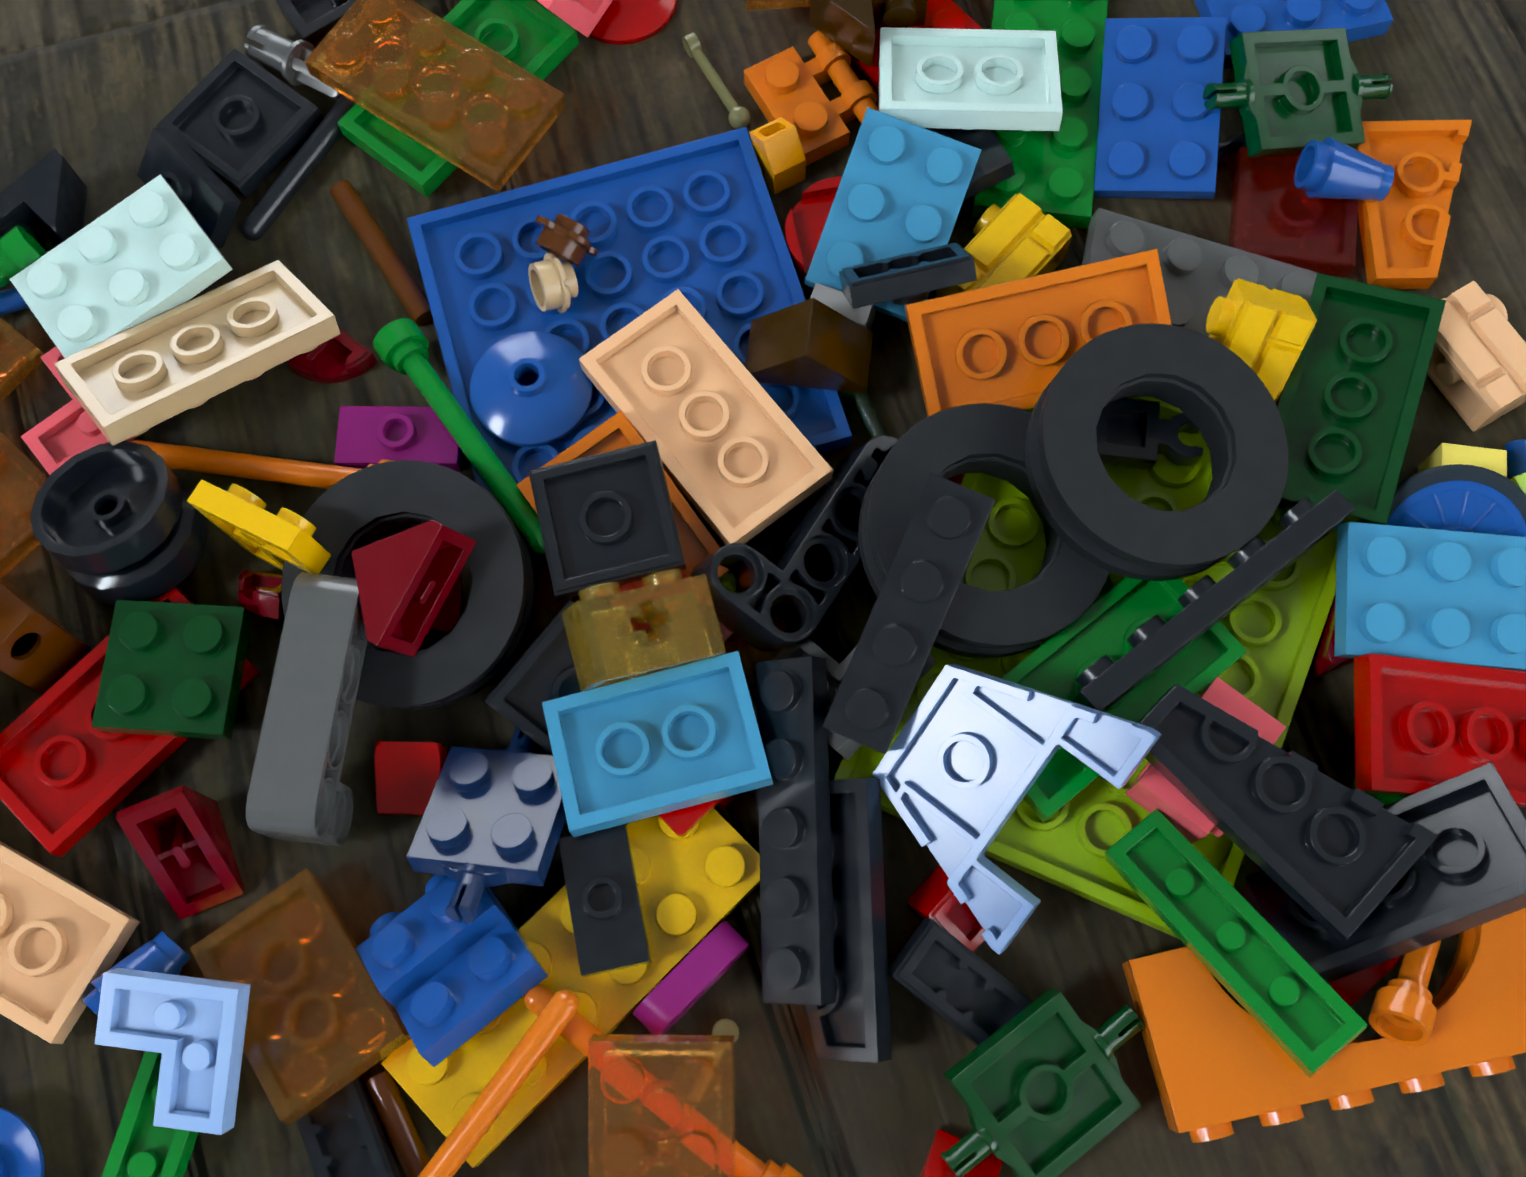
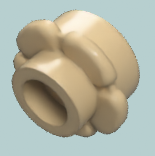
(552, 283)

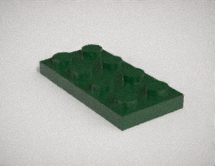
(1356, 394)

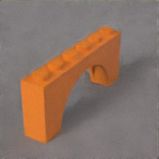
(1224, 1067)

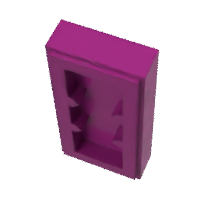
(393, 433)

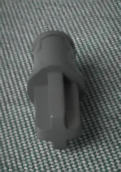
(285, 57)

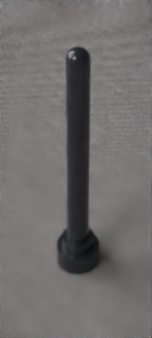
(295, 173)

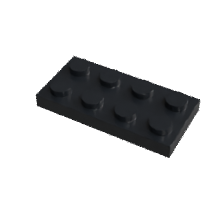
(1458, 883)

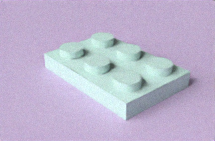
(970, 78)
(121, 269)

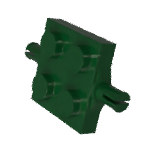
(1296, 90)
(1042, 1089)

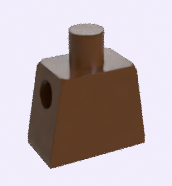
(55, 645)

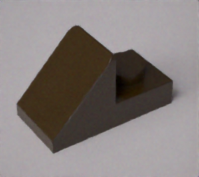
(854, 21)

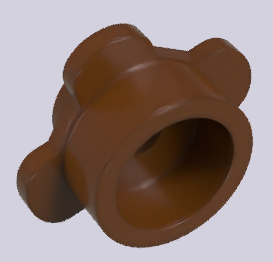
(565, 239)

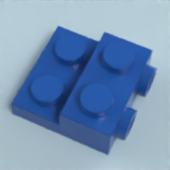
(446, 973)

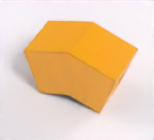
(779, 154)

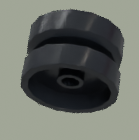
(119, 523)

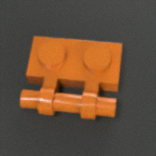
(792, 90)

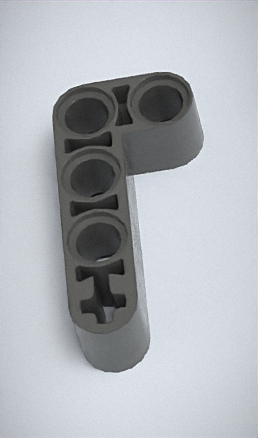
(309, 716)

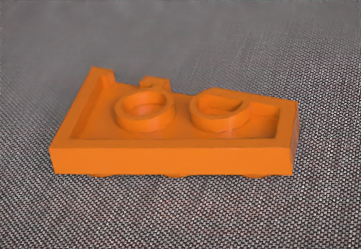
(1409, 227)

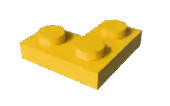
(258, 531)

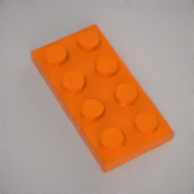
(1017, 335)

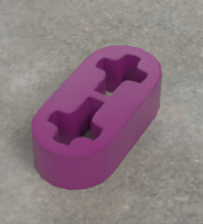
(691, 979)

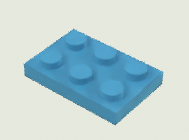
(892, 199)
(1431, 595)
(656, 744)

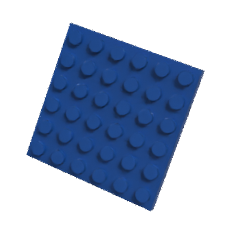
(660, 224)

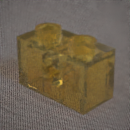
(610, 651)

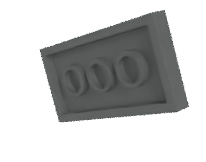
(1191, 267)

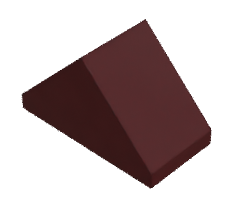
(407, 581)
(184, 849)

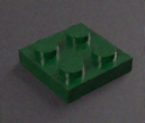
(173, 669)

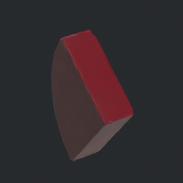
(334, 360)
(261, 593)

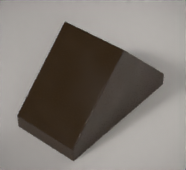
(810, 349)

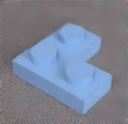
(196, 1029)

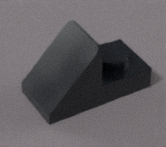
(45, 200)

